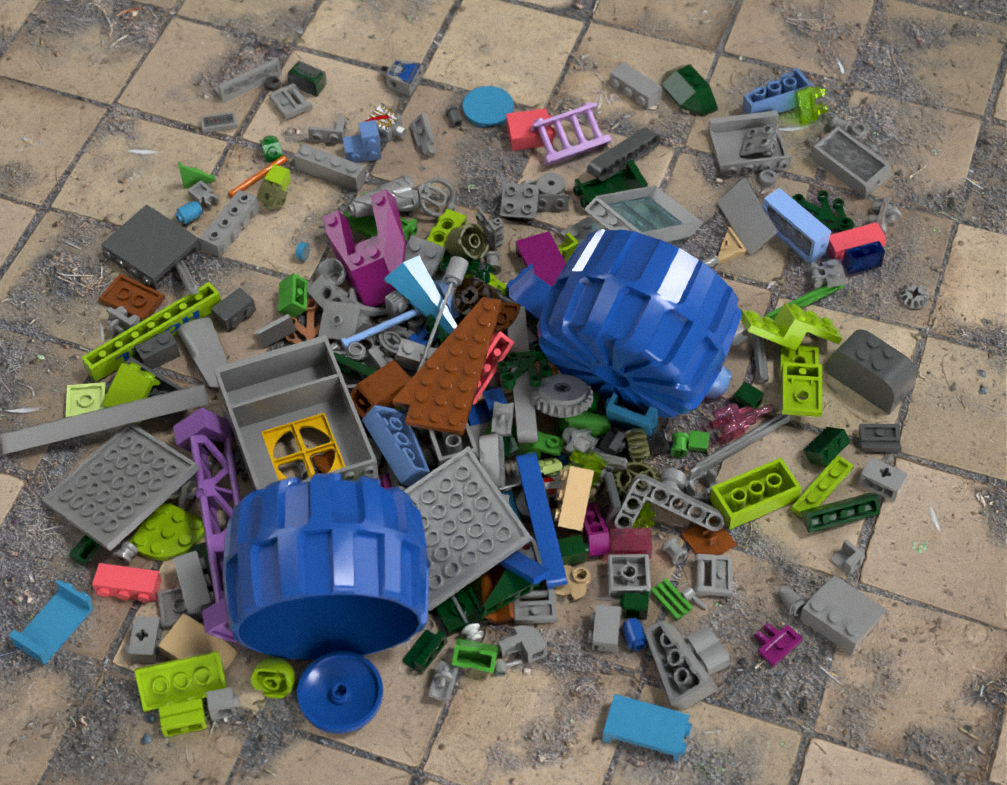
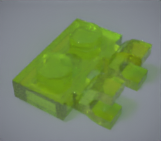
(806, 104)
(590, 462)

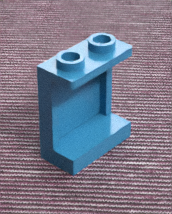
(628, 419)

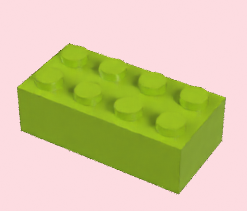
(755, 493)

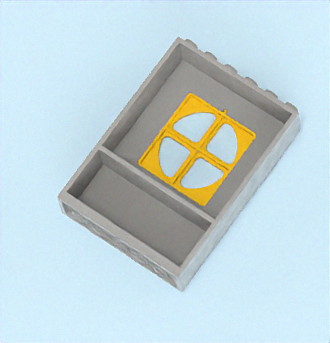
(289, 392)

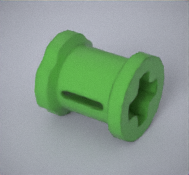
(679, 444)

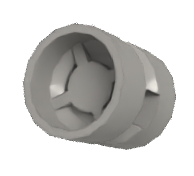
(674, 479)

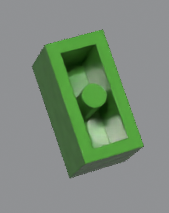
(292, 295)

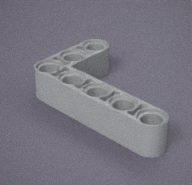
(666, 501)

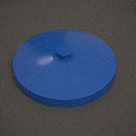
(340, 692)

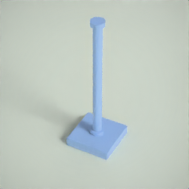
(442, 287)

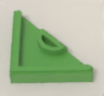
(192, 175)

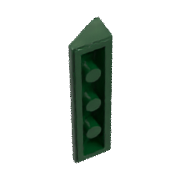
(840, 512)

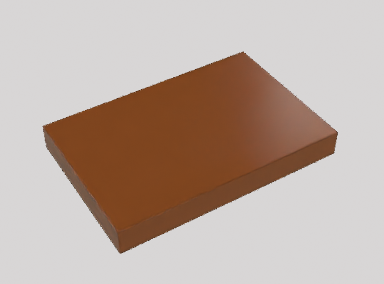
(133, 296)

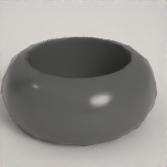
(273, 79)

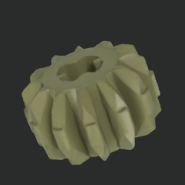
(637, 444)

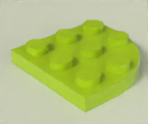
(168, 533)

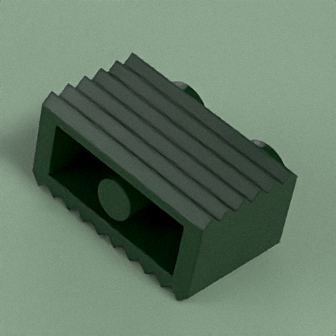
(826, 446)

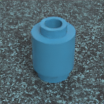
(188, 212)

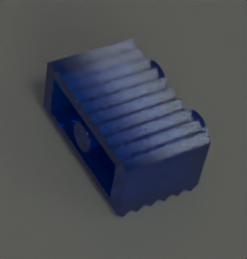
(863, 257)

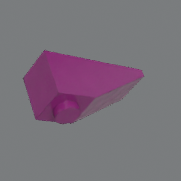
(595, 531)

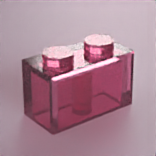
(631, 541)

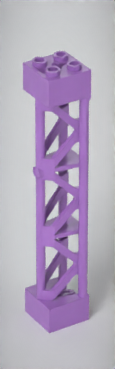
(193, 434)

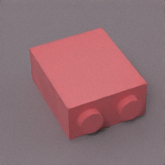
(519, 132)

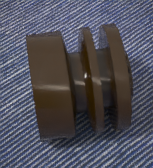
(470, 293)

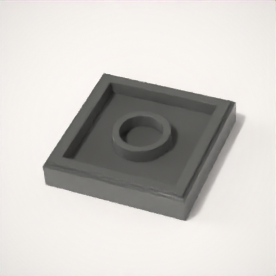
(608, 498)

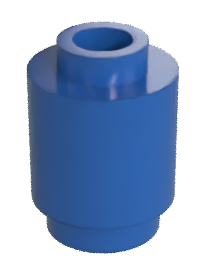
(634, 634)

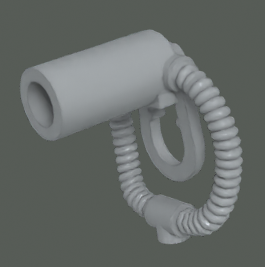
(425, 190)

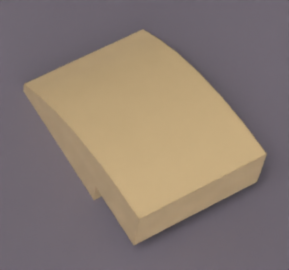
(189, 639)

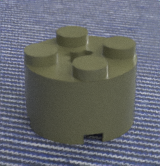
(467, 242)

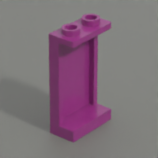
(543, 254)

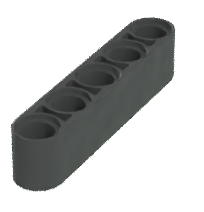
(629, 149)

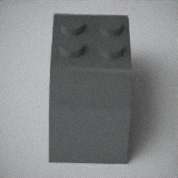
(873, 370)

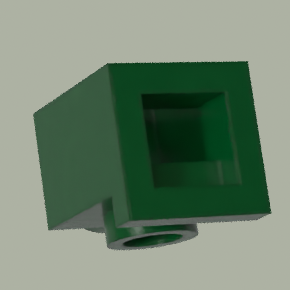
(635, 605)

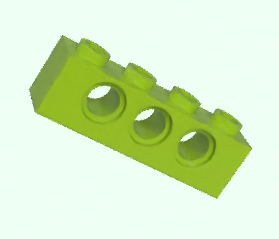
(445, 224)

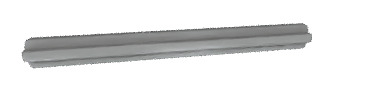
(742, 442)

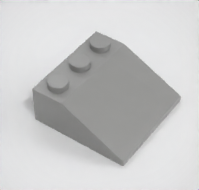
(842, 614)

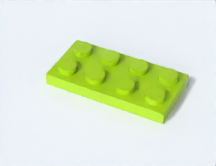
(180, 679)

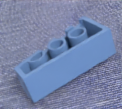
(777, 95)
(397, 443)

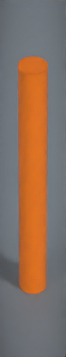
(257, 176)

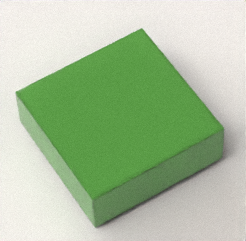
(698, 441)

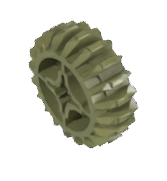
(629, 473)

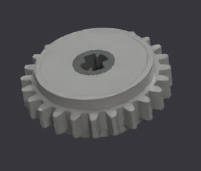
(562, 396)

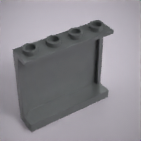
(149, 245)

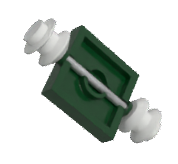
(462, 613)

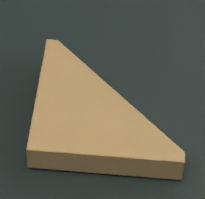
(731, 247)

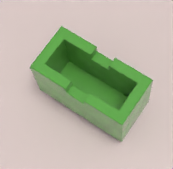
(475, 655)

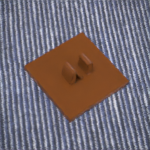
(707, 541)

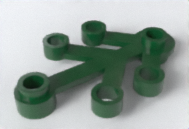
(840, 223)
(473, 268)
(508, 379)

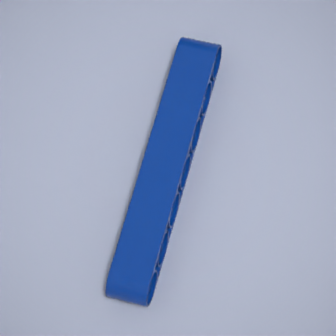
(541, 518)

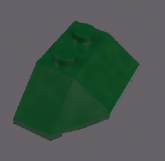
(689, 90)

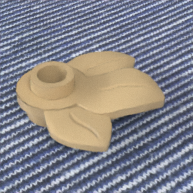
(575, 586)

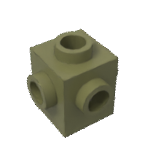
(272, 195)

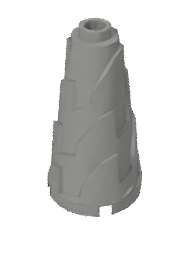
(400, 188)

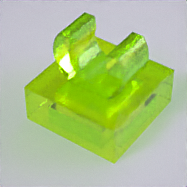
(644, 517)

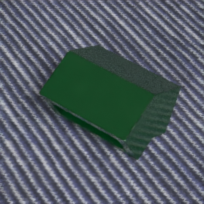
(84, 550)

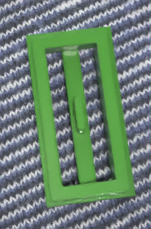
(661, 587)

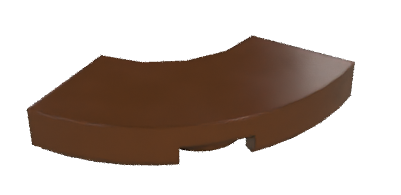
(507, 316)

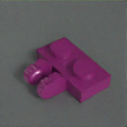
(779, 645)

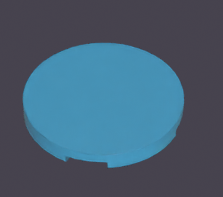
(487, 106)

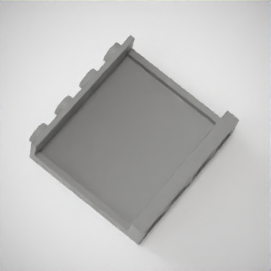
(727, 140)

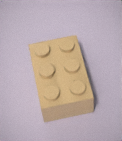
(572, 497)

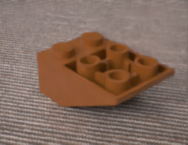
(379, 388)

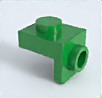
(271, 148)

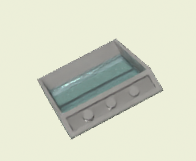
(646, 212)

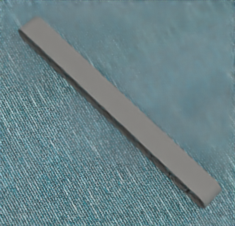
(103, 419)

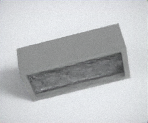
(851, 162)

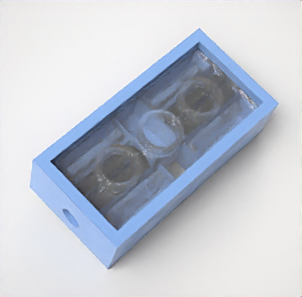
(797, 226)

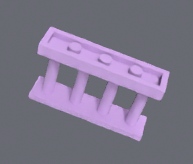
(583, 145)

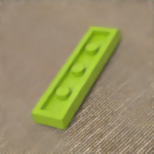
(824, 485)

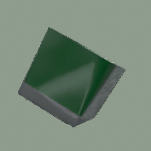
(307, 78)

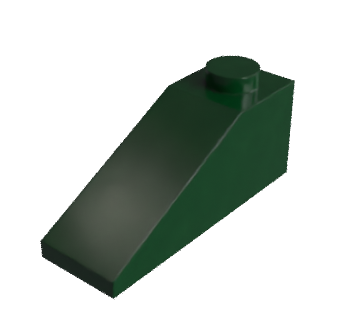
(505, 592)

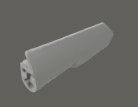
(204, 348)

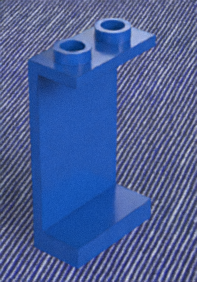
(529, 291)

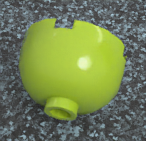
(273, 677)

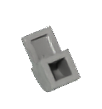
(526, 640)

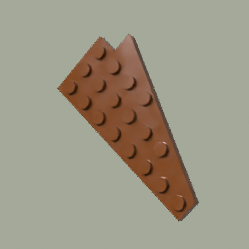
(447, 382)

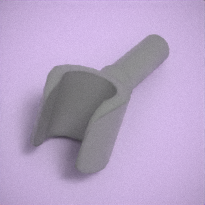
(689, 593)
(500, 667)

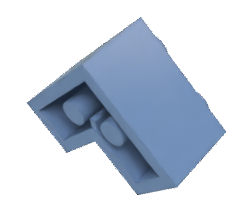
(363, 146)

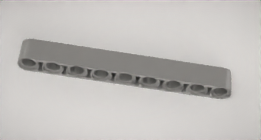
(523, 405)

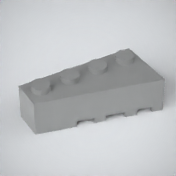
(678, 666)

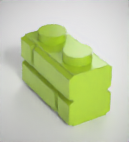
(182, 717)

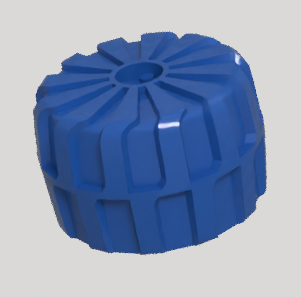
(639, 322)
(325, 568)

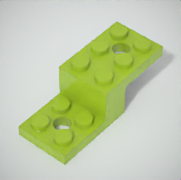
(790, 326)
(801, 380)

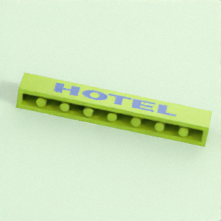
(118, 350)

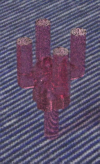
(737, 420)

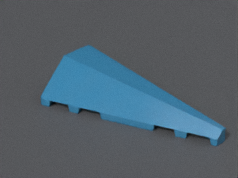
(418, 287)

